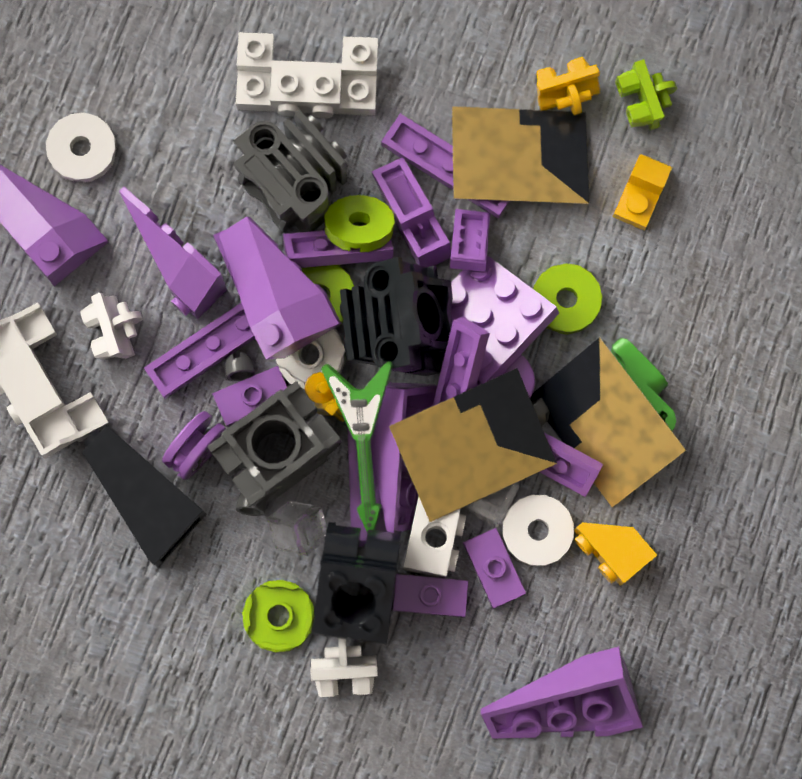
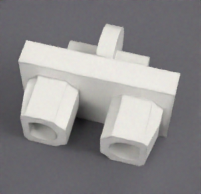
(116, 325)
(344, 663)

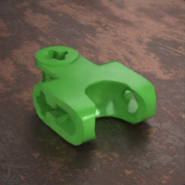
(645, 376)

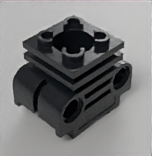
(398, 317)
(354, 560)

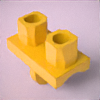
(568, 89)
(320, 393)

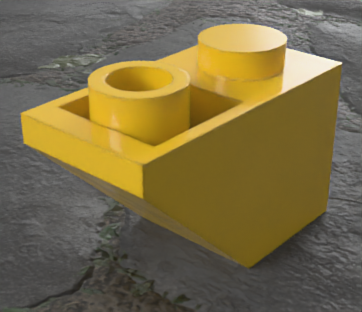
(616, 547)

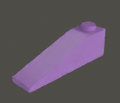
(46, 227)
(186, 272)
(277, 297)
(393, 480)
(580, 696)

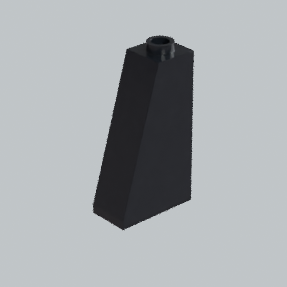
(146, 500)

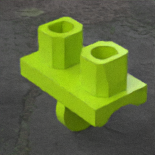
(649, 109)

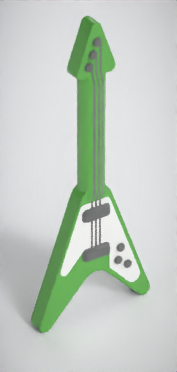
(361, 411)

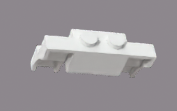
(306, 86)
(31, 391)

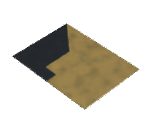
(519, 155)
(608, 419)
(473, 444)

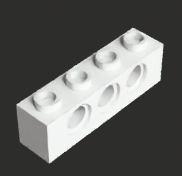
(427, 559)

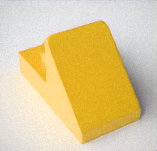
(642, 192)

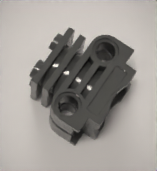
(291, 170)
(285, 413)

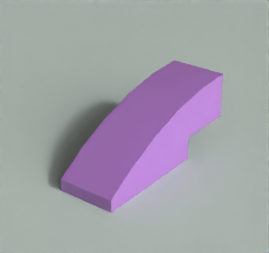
(412, 213)

